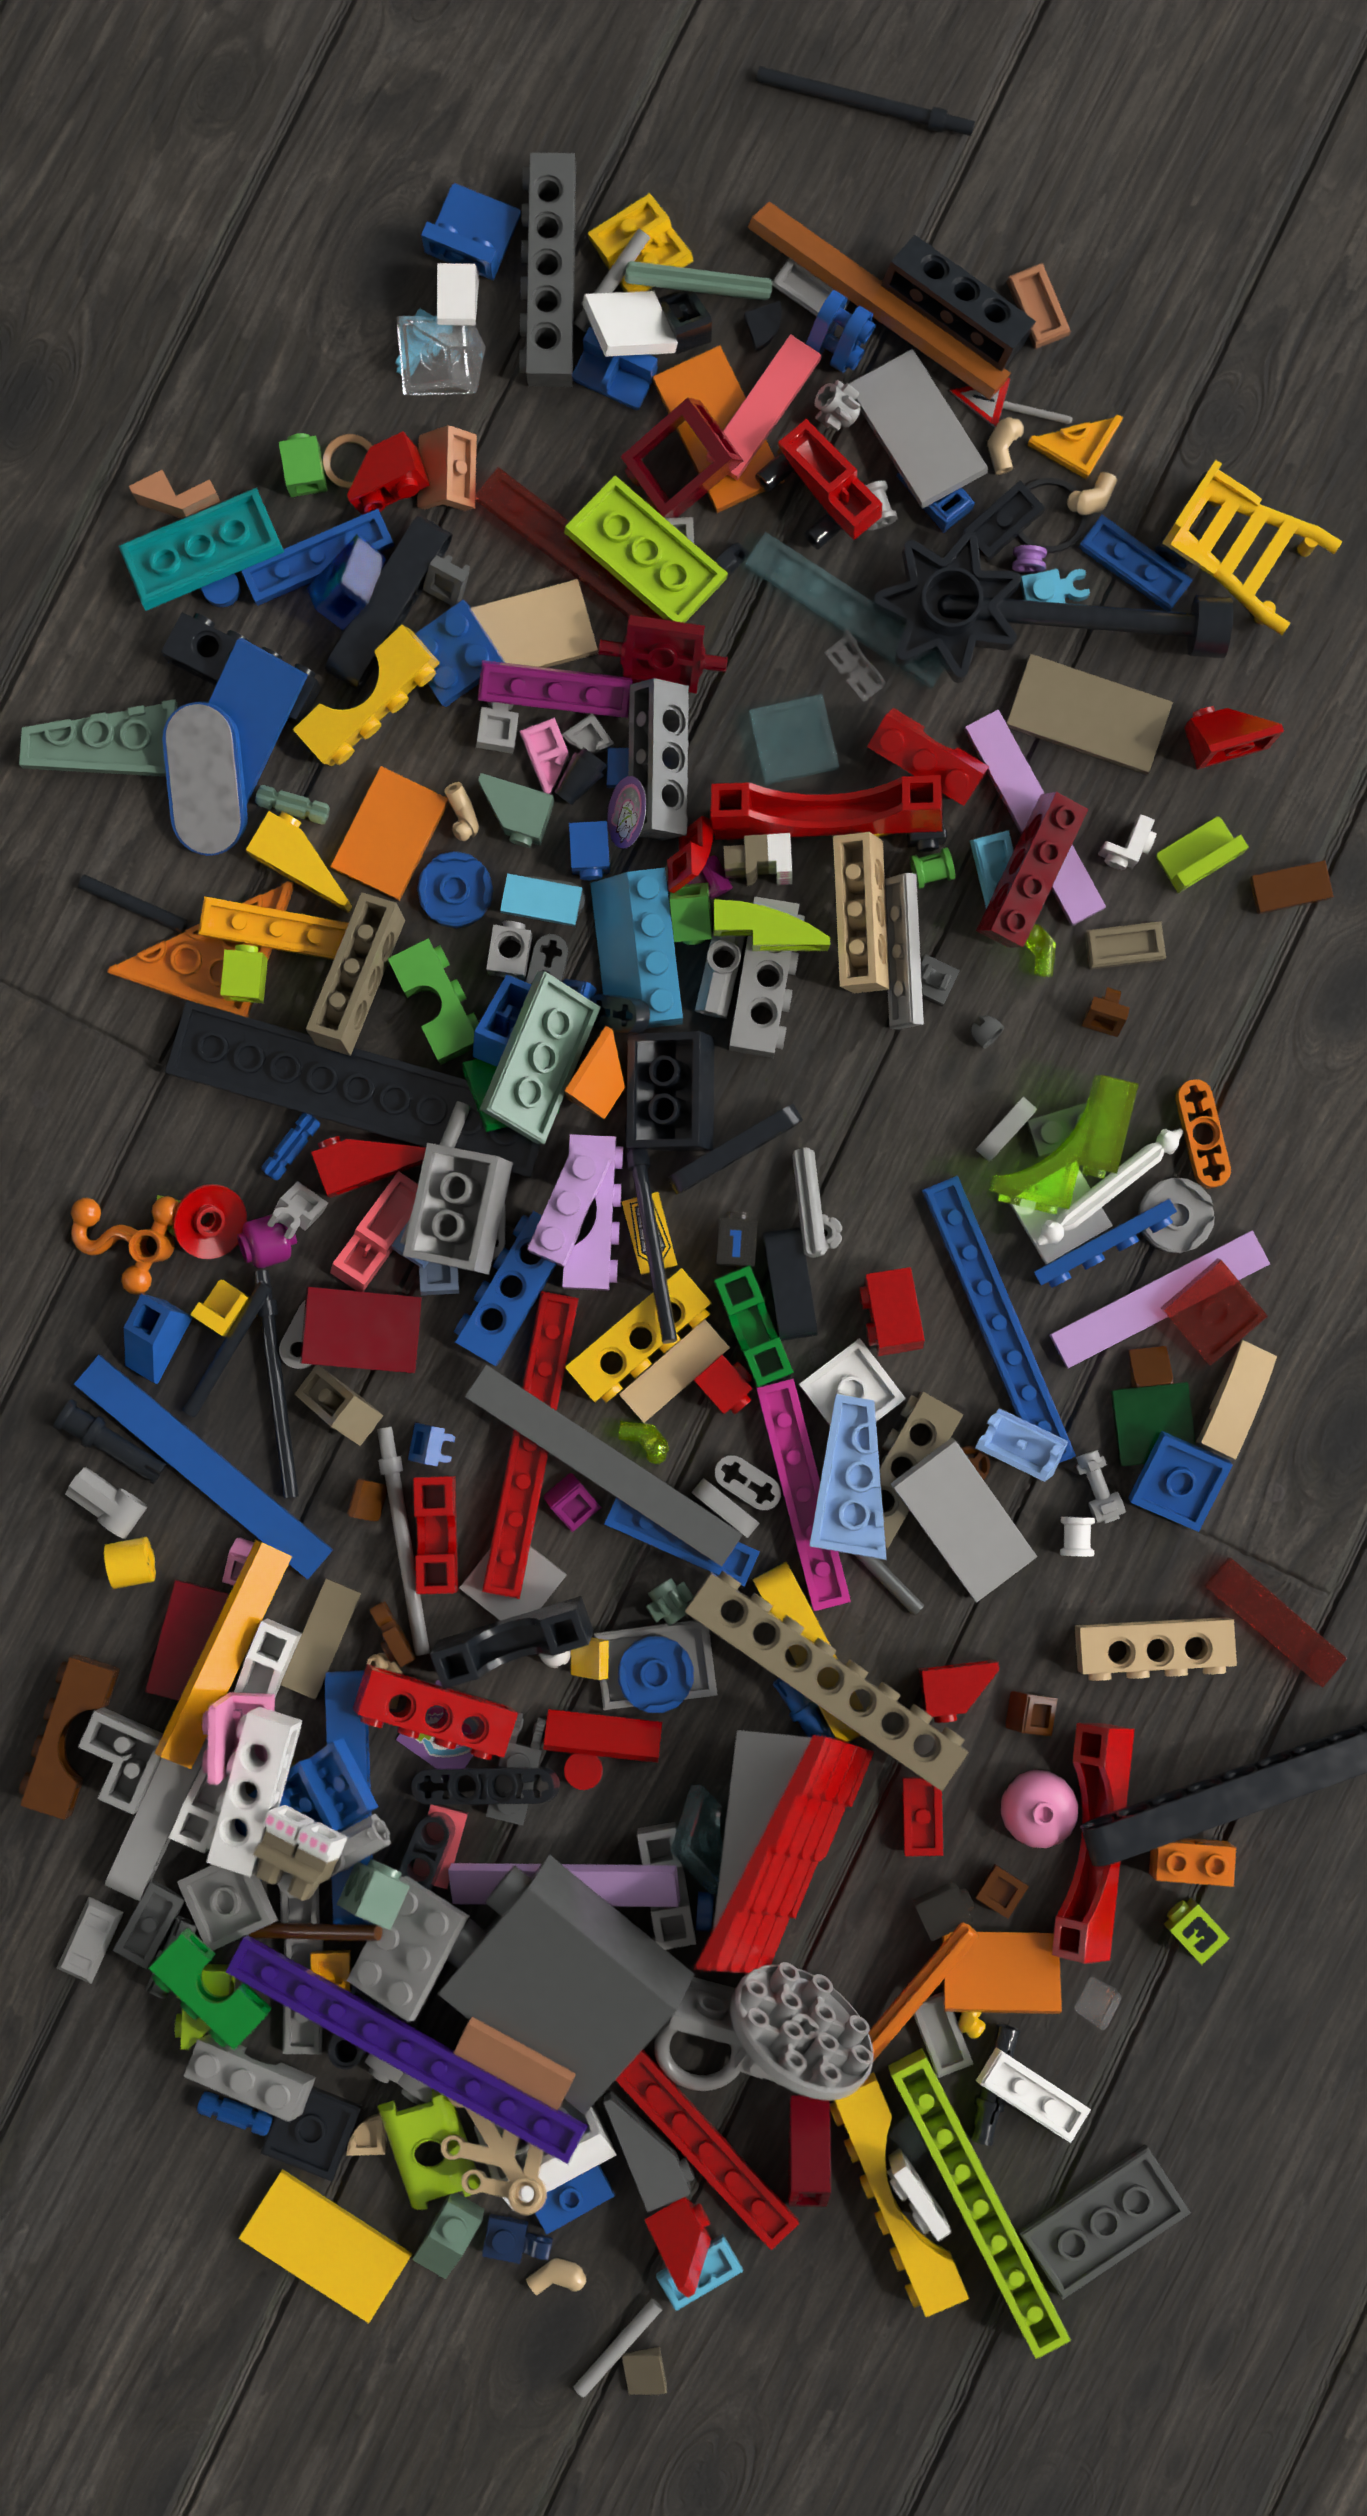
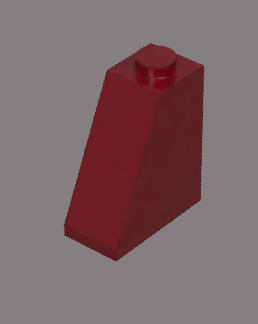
(809, 2152)

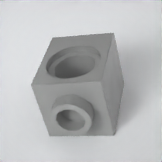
(517, 966)

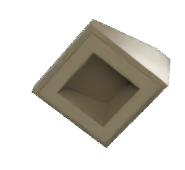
(645, 2372)

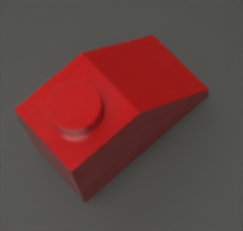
(954, 1687)
(682, 2241)

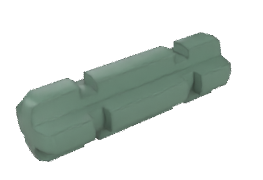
(292, 804)

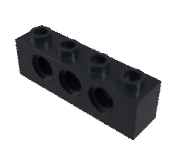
(958, 302)
(193, 633)

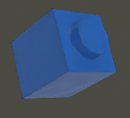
(589, 849)

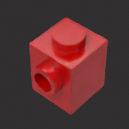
(726, 1385)

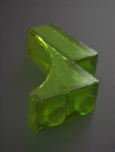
(1093, 1144)

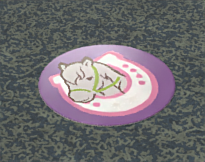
(626, 812)

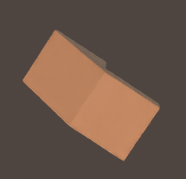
(158, 494)

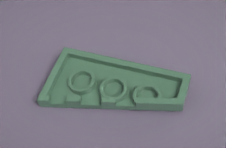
(102, 743)

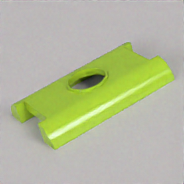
(420, 2124)

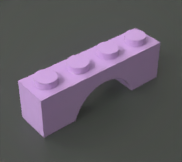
(590, 1260)

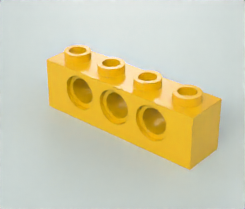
(587, 1366)

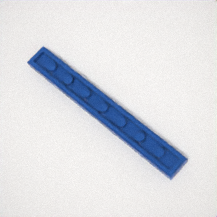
(993, 1308)
(203, 1466)

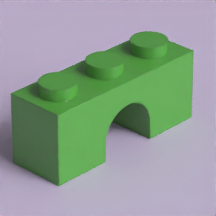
(421, 970)

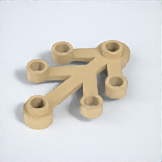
(501, 2153)

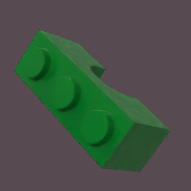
(753, 1326)
(228, 2016)

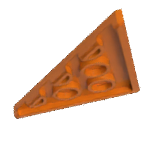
(193, 964)

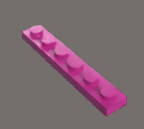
(801, 1490)

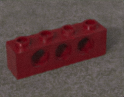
(1032, 869)

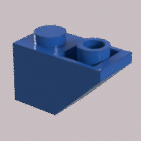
(153, 1336)

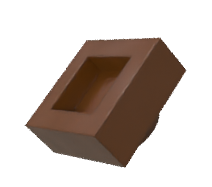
(1001, 1891)

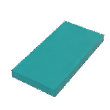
(201, 549)

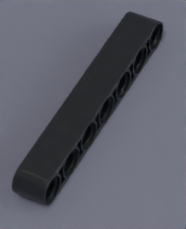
(434, 1854)

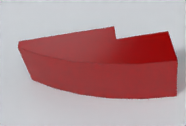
(831, 479)

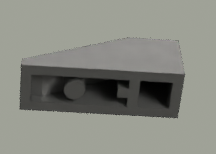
(651, 2158)

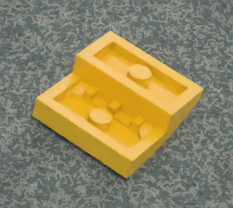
(662, 248)

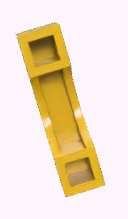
(402, 666)

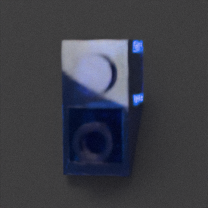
(347, 582)

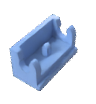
(1022, 1445)

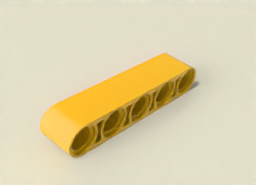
(784, 1593)

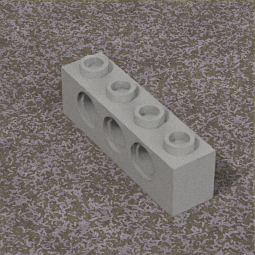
(746, 1034)

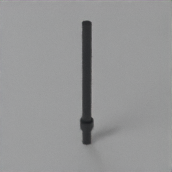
(936, 119)
(638, 1163)
(277, 1390)

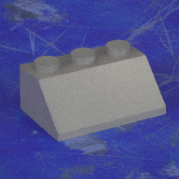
(458, 1208)

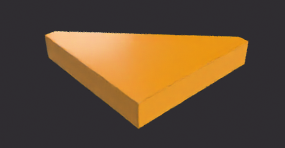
(1077, 446)

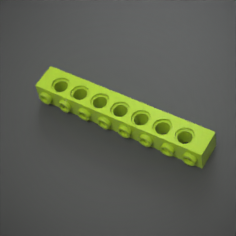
(979, 2203)

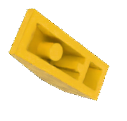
(287, 850)

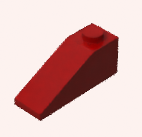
(357, 1163)

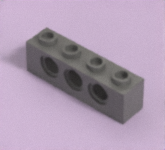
(660, 754)

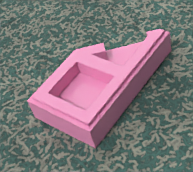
(546, 752)

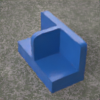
(617, 377)

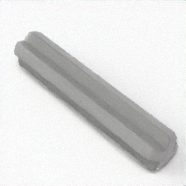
(809, 1202)

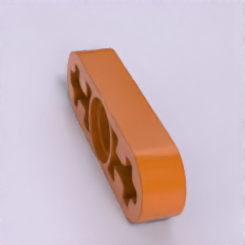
(1187, 1108)

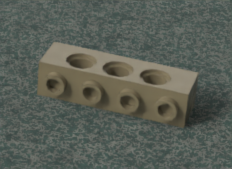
(355, 974)
(940, 1421)

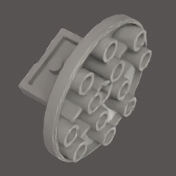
(800, 2033)

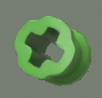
(933, 867)

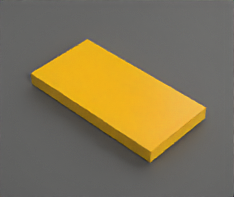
(325, 2246)

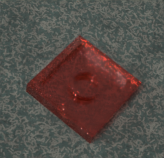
(1214, 1311)

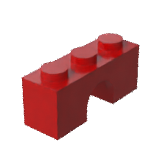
(910, 748)
(436, 1535)

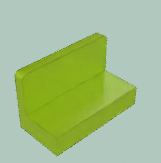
(1200, 854)

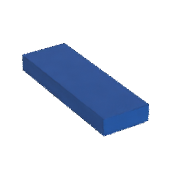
(1135, 563)

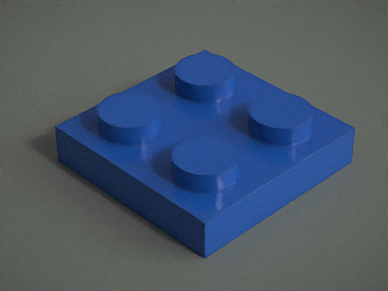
(460, 647)
(1180, 1481)

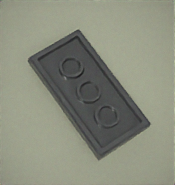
(1104, 2222)

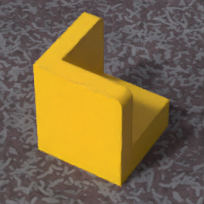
(221, 1307)

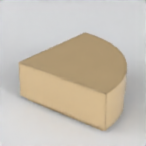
(368, 2138)

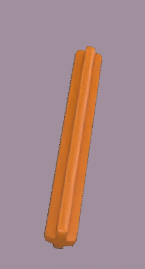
(921, 1987)

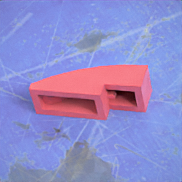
(375, 1234)

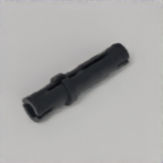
(989, 2104)

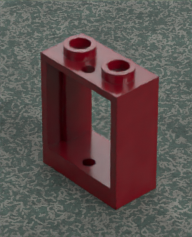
(713, 439)

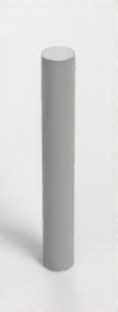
(616, 272)
(617, 2348)

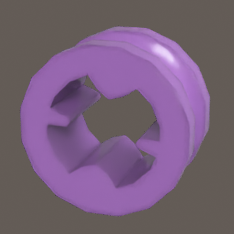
(1029, 559)

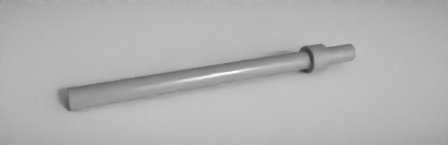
(392, 1466)

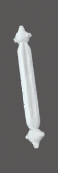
(1109, 1187)

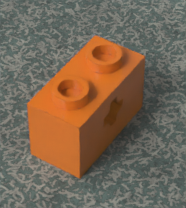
(1194, 1862)

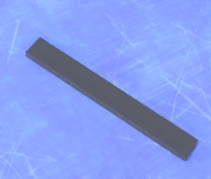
(603, 1465)

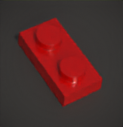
(922, 1818)

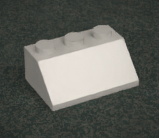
(591, 2151)

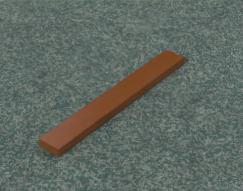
(866, 291)

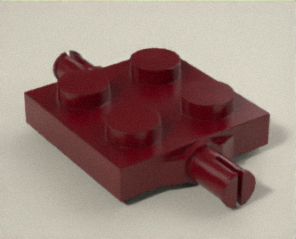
(663, 652)

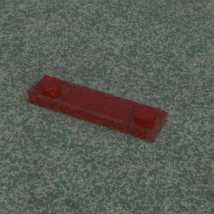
(1275, 1622)

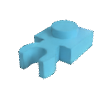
(1049, 587)

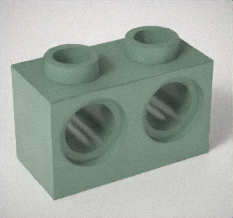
(374, 1893)

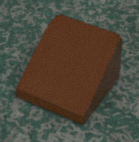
(1150, 1366)
(367, 1500)
(1031, 1713)

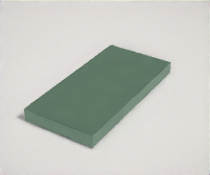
(540, 1057)

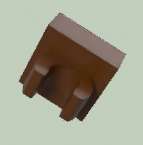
(1106, 1013)

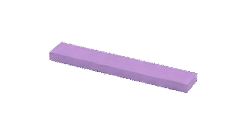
(1020, 794)
(1143, 1306)
(614, 1883)

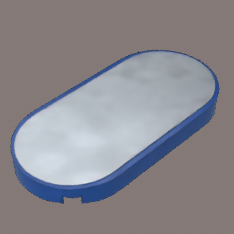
(205, 778)

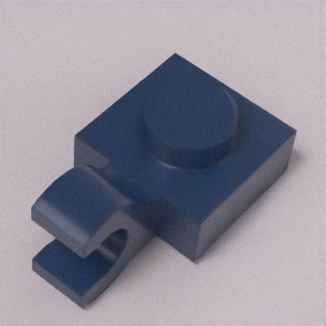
(508, 2240)

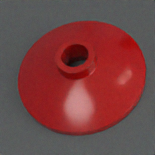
(220, 1232)

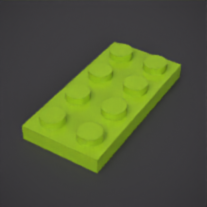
(645, 552)

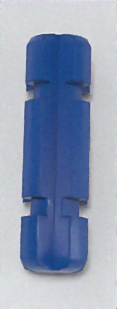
(290, 1146)
(234, 2113)

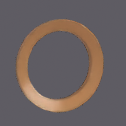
(341, 440)

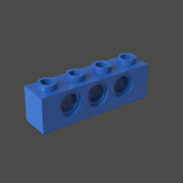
(493, 1344)

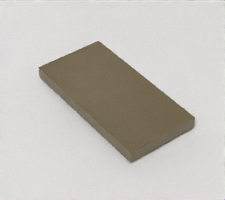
(1089, 714)

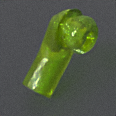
(1044, 949)
(649, 1438)

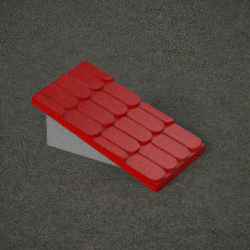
(777, 1829)

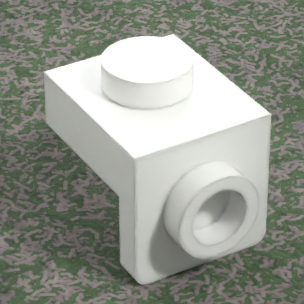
(1139, 841)

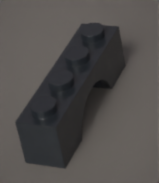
(540, 1631)

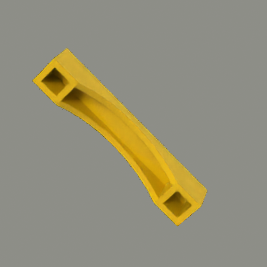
(930, 2268)

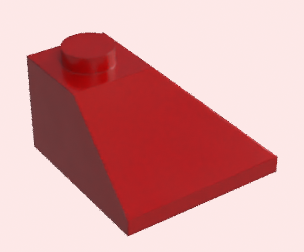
(1228, 735)

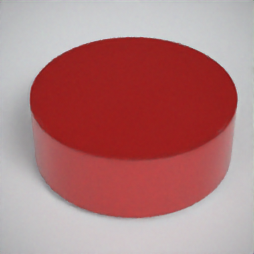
(583, 1771)

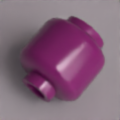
(264, 1244)

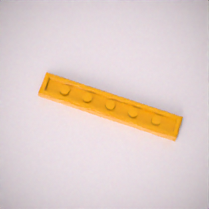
(223, 1652)

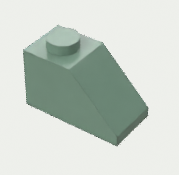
(519, 809)
(449, 2235)

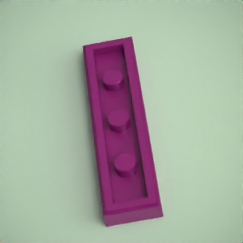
(554, 689)

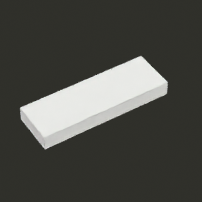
(1033, 2095)

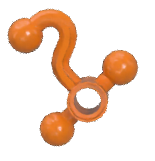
(137, 1277)

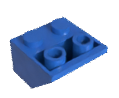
(499, 1020)

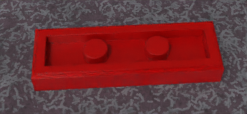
(602, 1735)

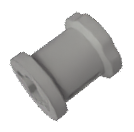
(888, 516)

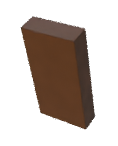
(1291, 887)

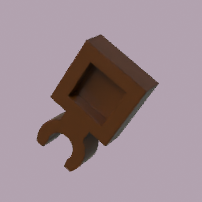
(396, 1644)

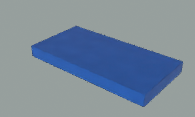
(259, 698)

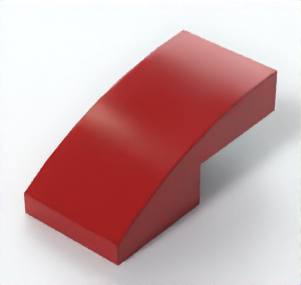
(692, 854)

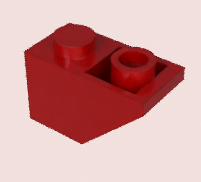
(388, 474)

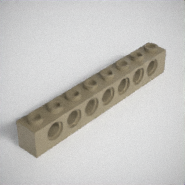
(935, 1767)

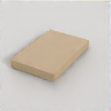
(540, 626)

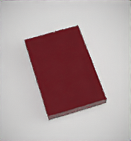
(360, 1330)
(184, 1634)

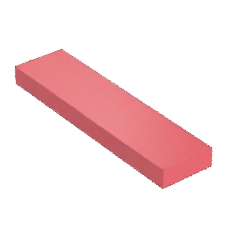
(769, 400)

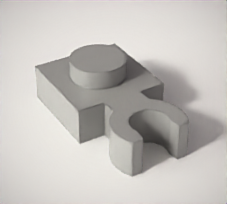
(497, 728)
(297, 1208)

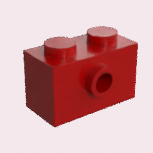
(893, 1311)

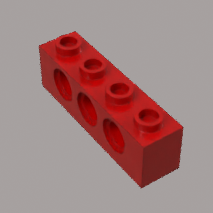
(381, 1685)

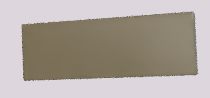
(321, 1638)

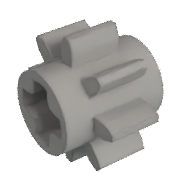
(837, 405)

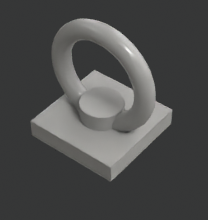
(705, 2014)

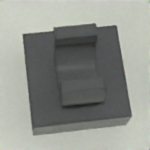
(446, 580)
(937, 979)

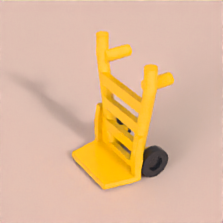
(1219, 489)

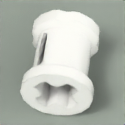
(1077, 1536)

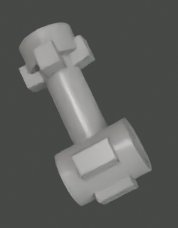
(1105, 1506)

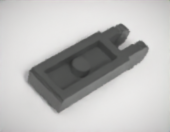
(517, 1756)

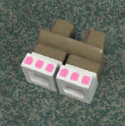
(760, 856)
(299, 1848)

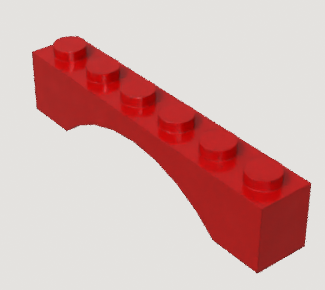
(896, 807)
(1088, 1913)

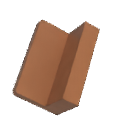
(450, 468)

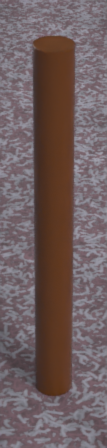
(320, 1931)

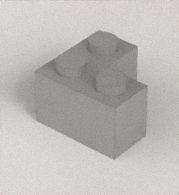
(131, 1751)

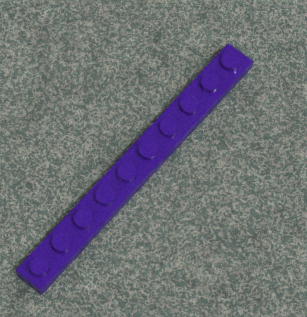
(405, 2048)

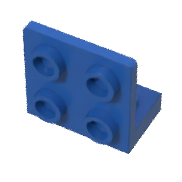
(471, 230)

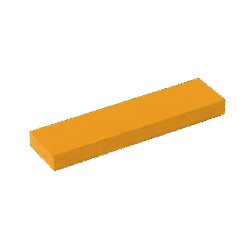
(271, 928)

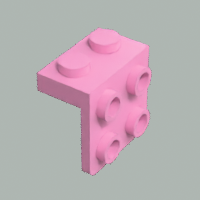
(221, 1726)

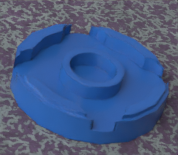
(455, 889)
(655, 1674)

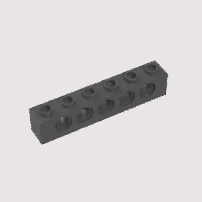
(555, 175)

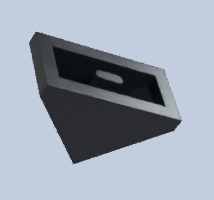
(687, 319)

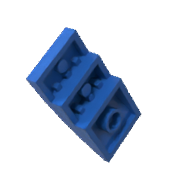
(326, 1789)

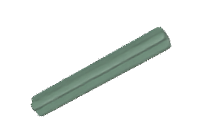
(698, 280)

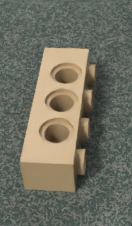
(861, 912)
(1216, 1654)

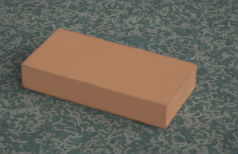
(1036, 297)

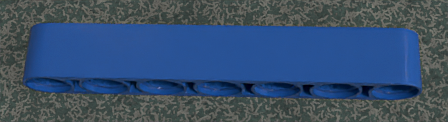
(345, 1723)

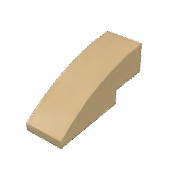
(1237, 1400)

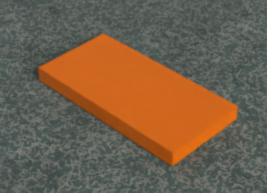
(714, 383)

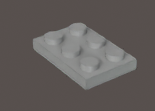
(410, 1955)

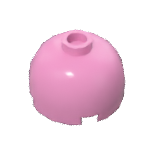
(1039, 1809)

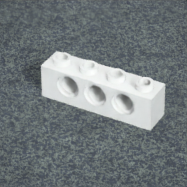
(279, 1737)

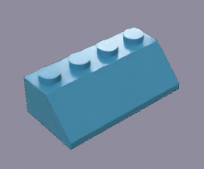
(638, 942)

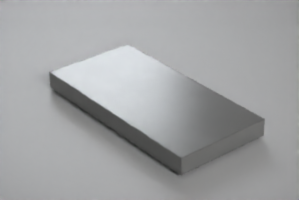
(918, 429)
(964, 1519)

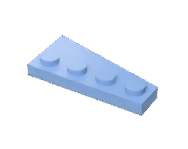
(850, 1487)

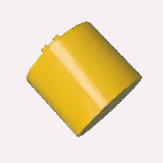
(129, 1562)

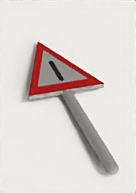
(991, 409)

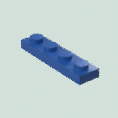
(307, 559)
(1121, 1236)
(633, 1523)

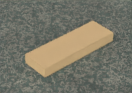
(674, 1371)

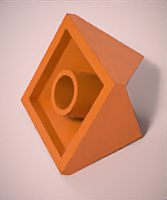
(599, 1077)

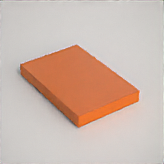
(389, 833)
(1005, 1975)

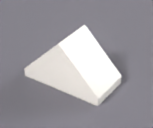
(457, 294)

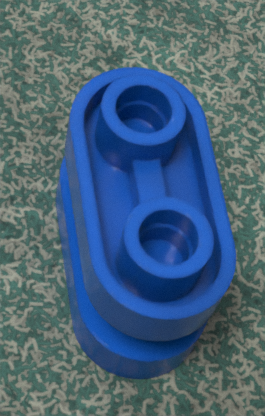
(856, 332)

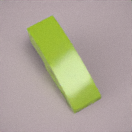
(768, 927)

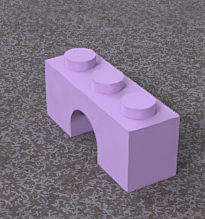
(569, 1205)

